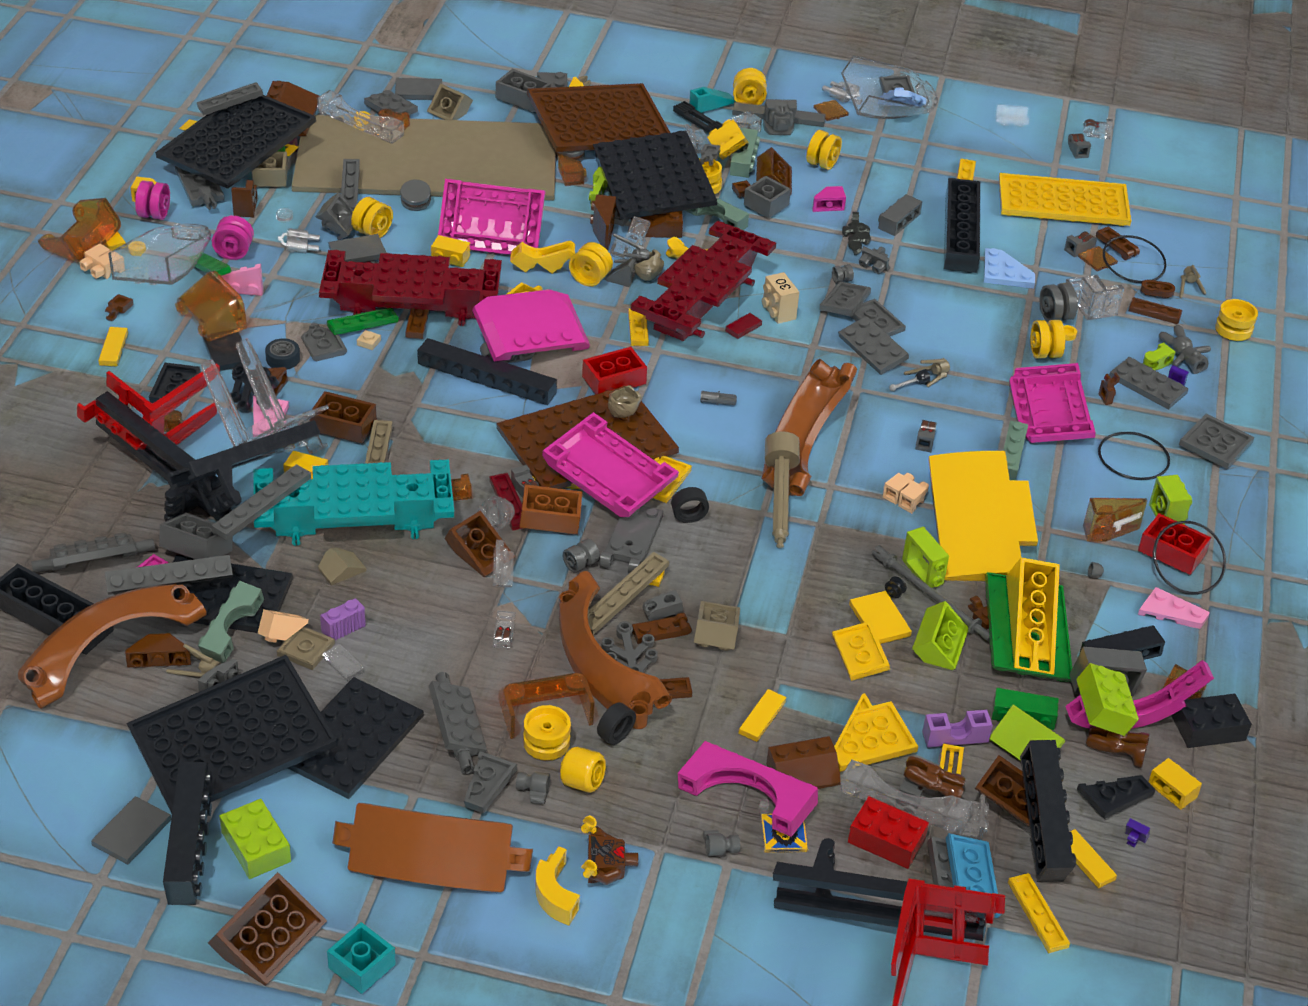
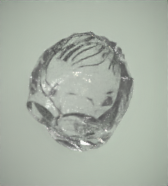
(499, 512)

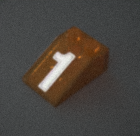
(1112, 517)

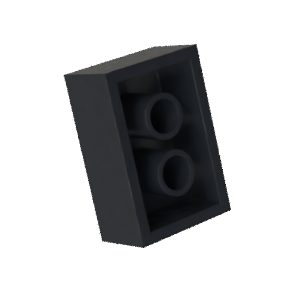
(1212, 721)

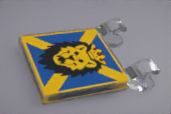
(779, 842)

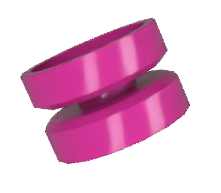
(152, 200)
(232, 237)

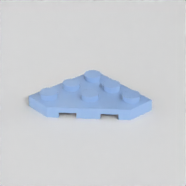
(903, 96)
(1005, 270)

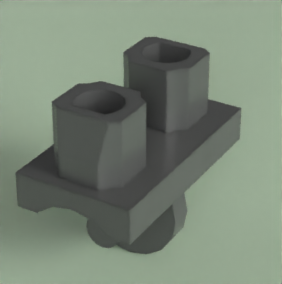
(875, 257)

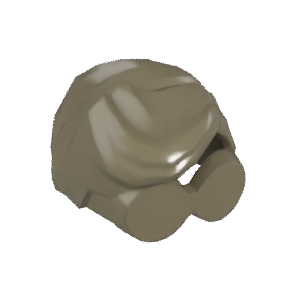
(650, 268)
(624, 402)

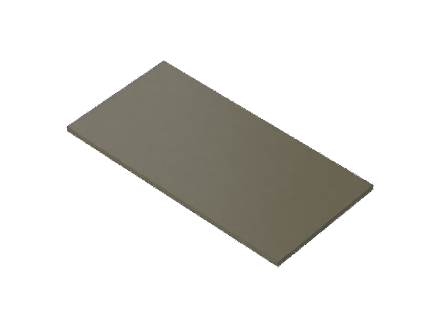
(430, 152)

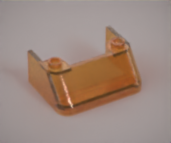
(543, 690)

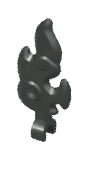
(860, 233)

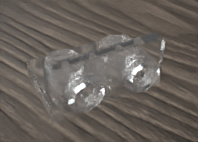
(502, 565)

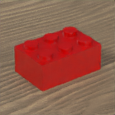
(614, 370)
(1178, 545)
(888, 832)

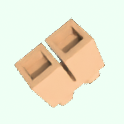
(97, 261)
(905, 491)

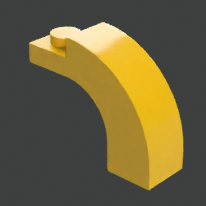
(553, 898)

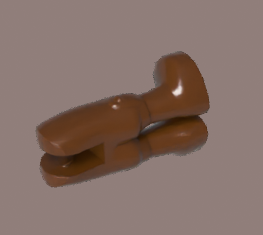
(1107, 741)
(934, 777)

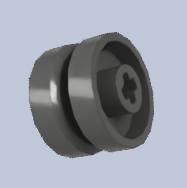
(1058, 302)

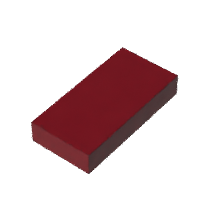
(743, 325)

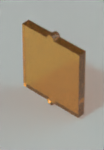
(832, 110)
(1094, 258)

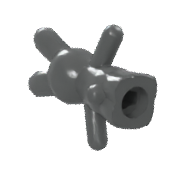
(1184, 348)

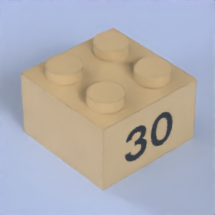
(780, 297)

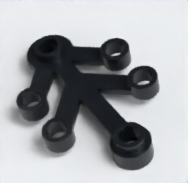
(239, 376)

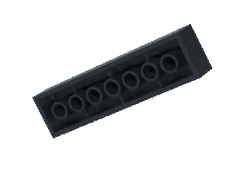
(962, 225)

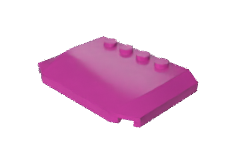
(491, 215)
(529, 323)
(1051, 403)

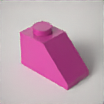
(829, 199)

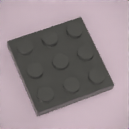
(1216, 441)

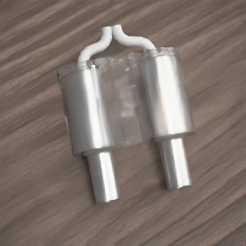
(838, 91)
(298, 239)

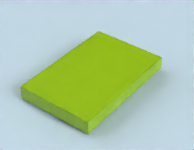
(1018, 729)

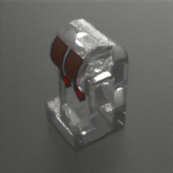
(1098, 129)
(504, 629)

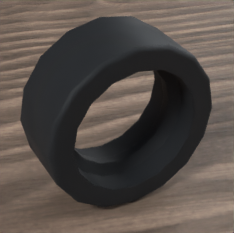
(686, 495)
(616, 723)

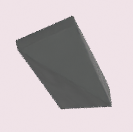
(622, 273)

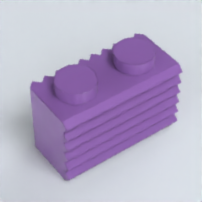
(343, 619)

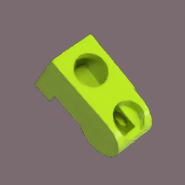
(1158, 358)

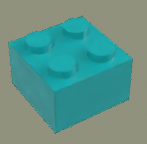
(361, 957)

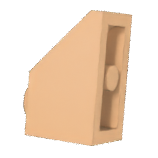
(280, 625)

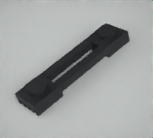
(685, 109)

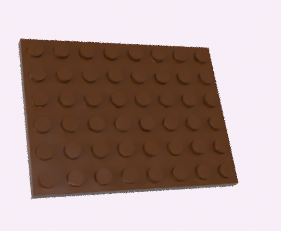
(595, 114)
(537, 430)

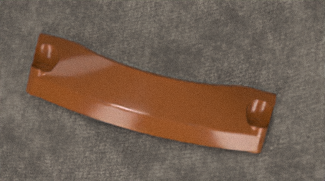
(807, 413)
(59, 651)
(606, 677)

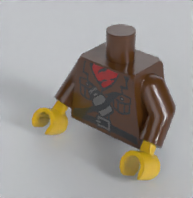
(605, 855)

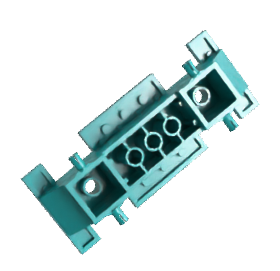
(359, 497)

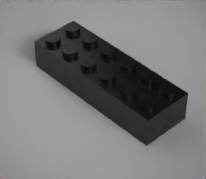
(42, 602)
(1047, 811)
(187, 833)

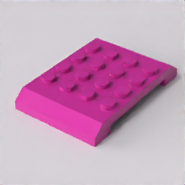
(608, 466)

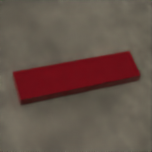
(504, 488)

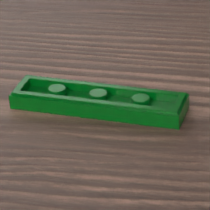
(207, 264)
(362, 321)

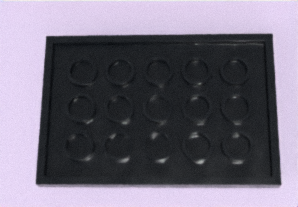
(216, 592)
(366, 729)

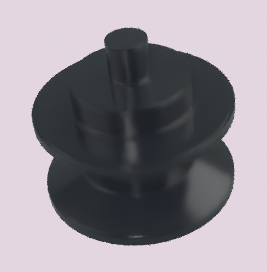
(895, 587)

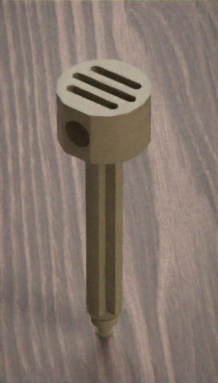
(782, 453)

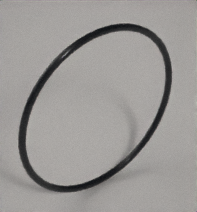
(1136, 237)
(1130, 477)
(1166, 581)

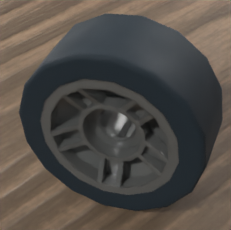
(282, 353)

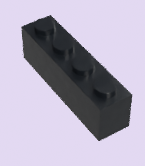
(1144, 639)

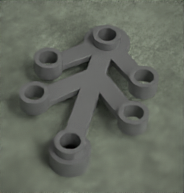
(624, 632)

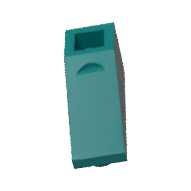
(709, 99)

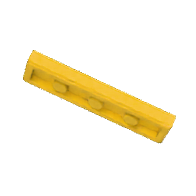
(1038, 913)

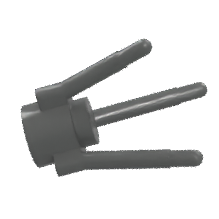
(638, 253)

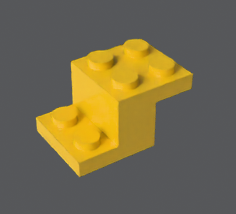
(728, 137)

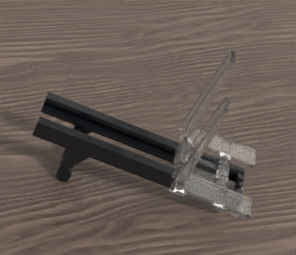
(256, 442)

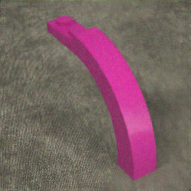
(1159, 704)

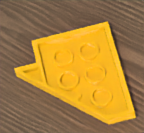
(873, 735)

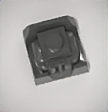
(779, 116)
(336, 216)

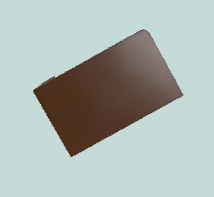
(245, 200)

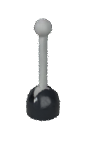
(921, 377)

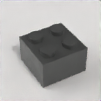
(767, 196)

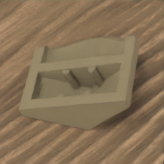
(340, 565)

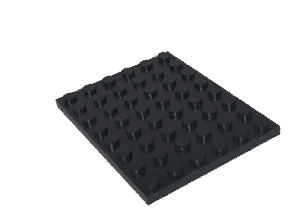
(235, 139)
(654, 175)
(238, 727)

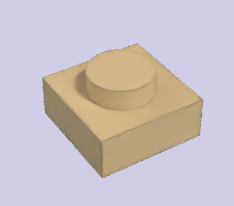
(368, 340)

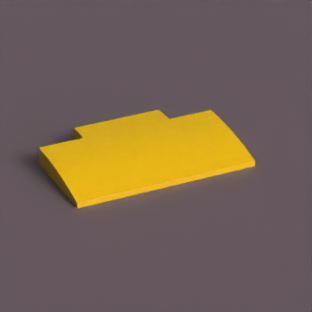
(980, 513)

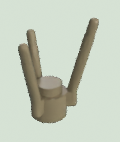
(1190, 275)
(939, 367)
(205, 664)

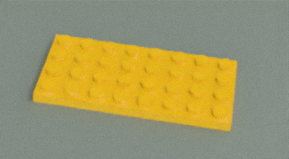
(1064, 199)

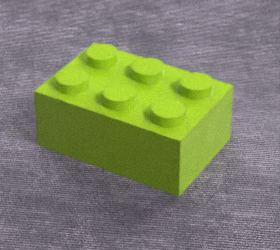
(1107, 699)
(255, 838)

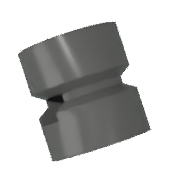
(580, 555)

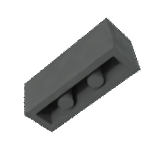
(900, 215)

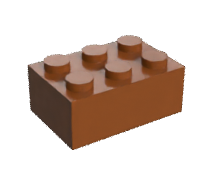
(551, 509)

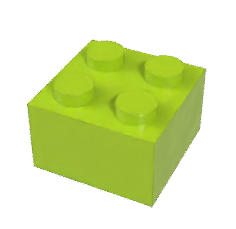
(1170, 498)

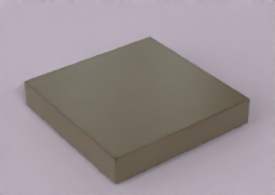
(306, 647)

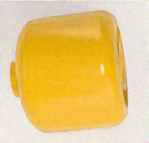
(583, 769)

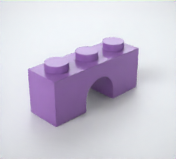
(972, 729)

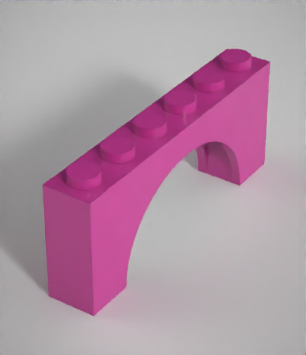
(716, 765)

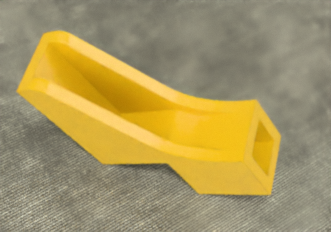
(548, 257)

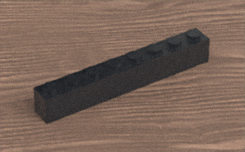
(486, 371)

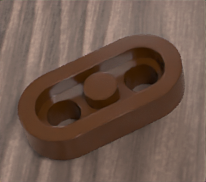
(1157, 288)

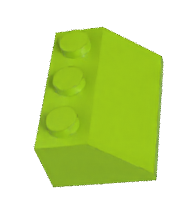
(940, 636)

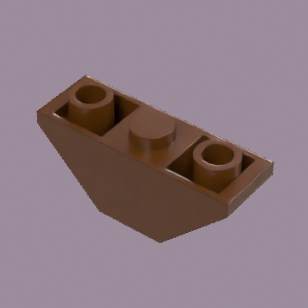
(157, 651)

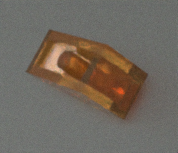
(571, 171)

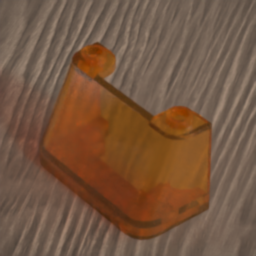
(94, 226)
(214, 305)

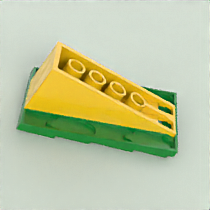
(1029, 621)

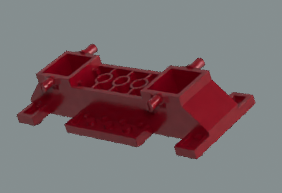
(703, 280)
(408, 283)

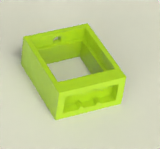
(920, 543)

